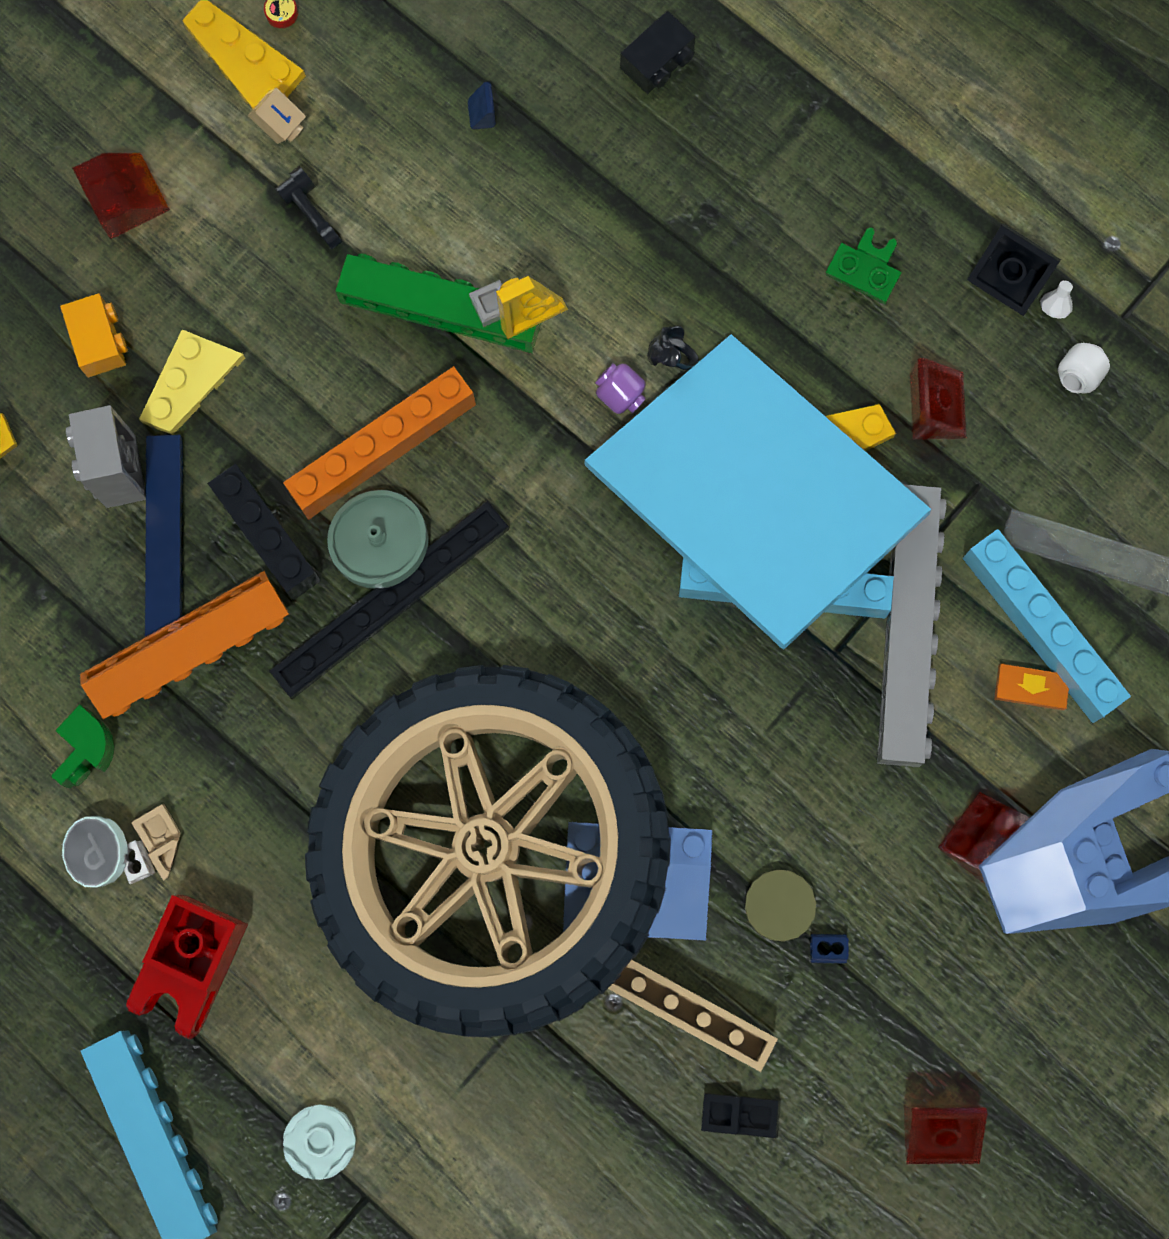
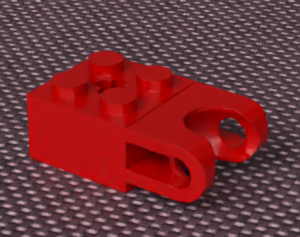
(180, 969)

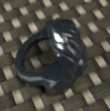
(667, 346)

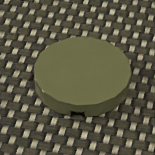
(780, 905)

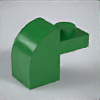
(91, 743)

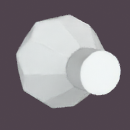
(1058, 302)

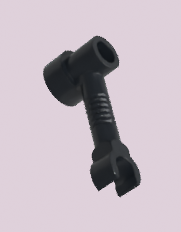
(295, 190)

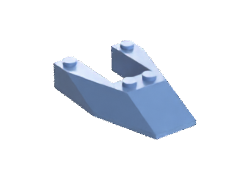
(1069, 860)

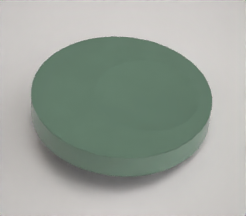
(377, 539)

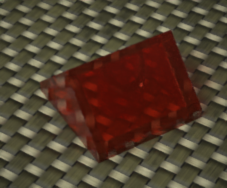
(937, 401)
(944, 1133)

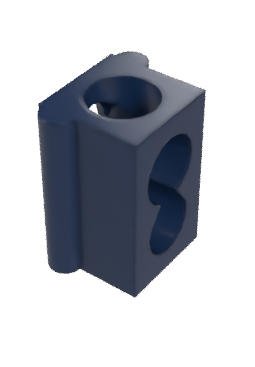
(830, 957)

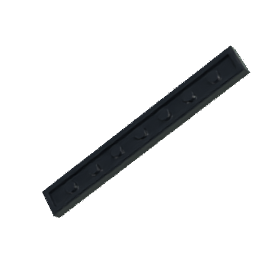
(386, 604)

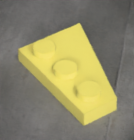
(186, 379)

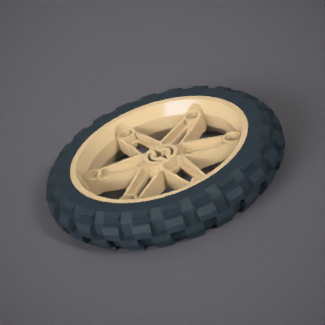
(623, 892)

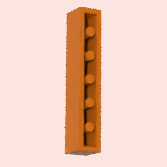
(380, 443)
(183, 646)

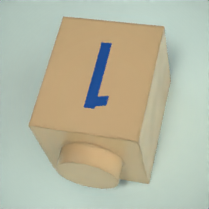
(278, 116)

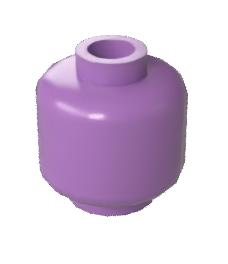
(620, 388)

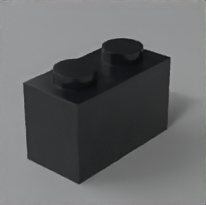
(658, 53)

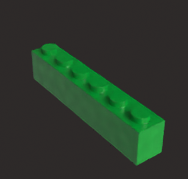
(421, 300)

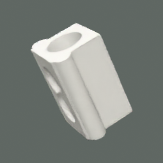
(142, 856)

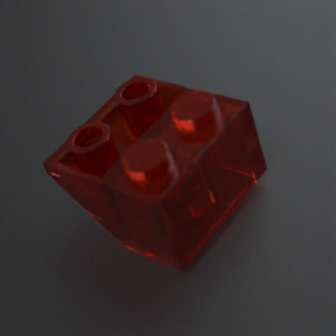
(980, 832)

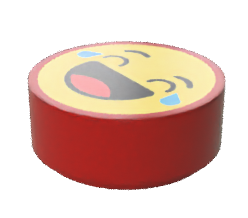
(280, 12)

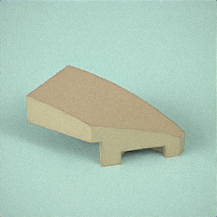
(160, 837)

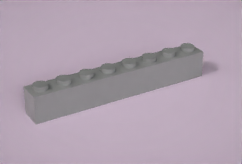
(911, 639)

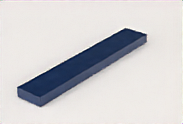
(163, 531)

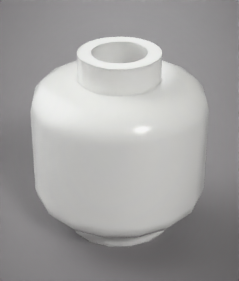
(1083, 368)

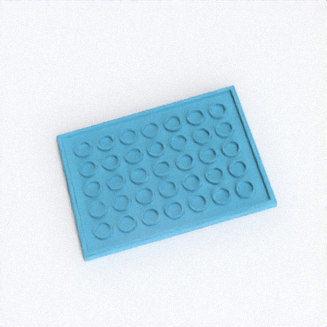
(757, 490)

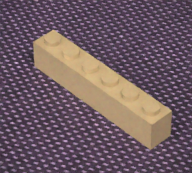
(694, 1015)

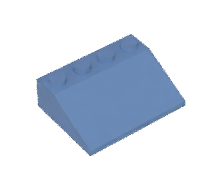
(687, 881)

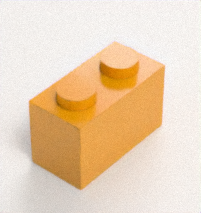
(94, 335)

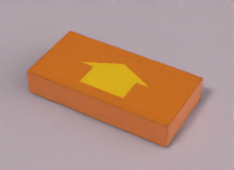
(1031, 687)

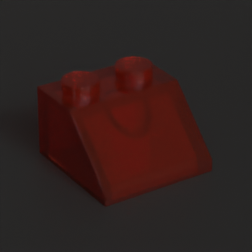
(120, 191)

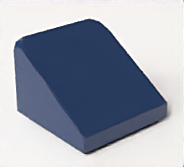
(481, 108)

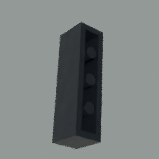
(264, 532)

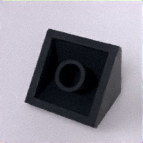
(1013, 269)

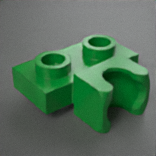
(866, 267)

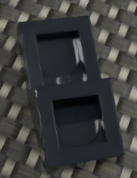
(741, 1115)

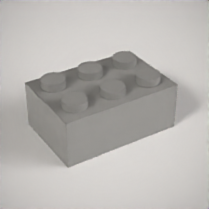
(106, 456)

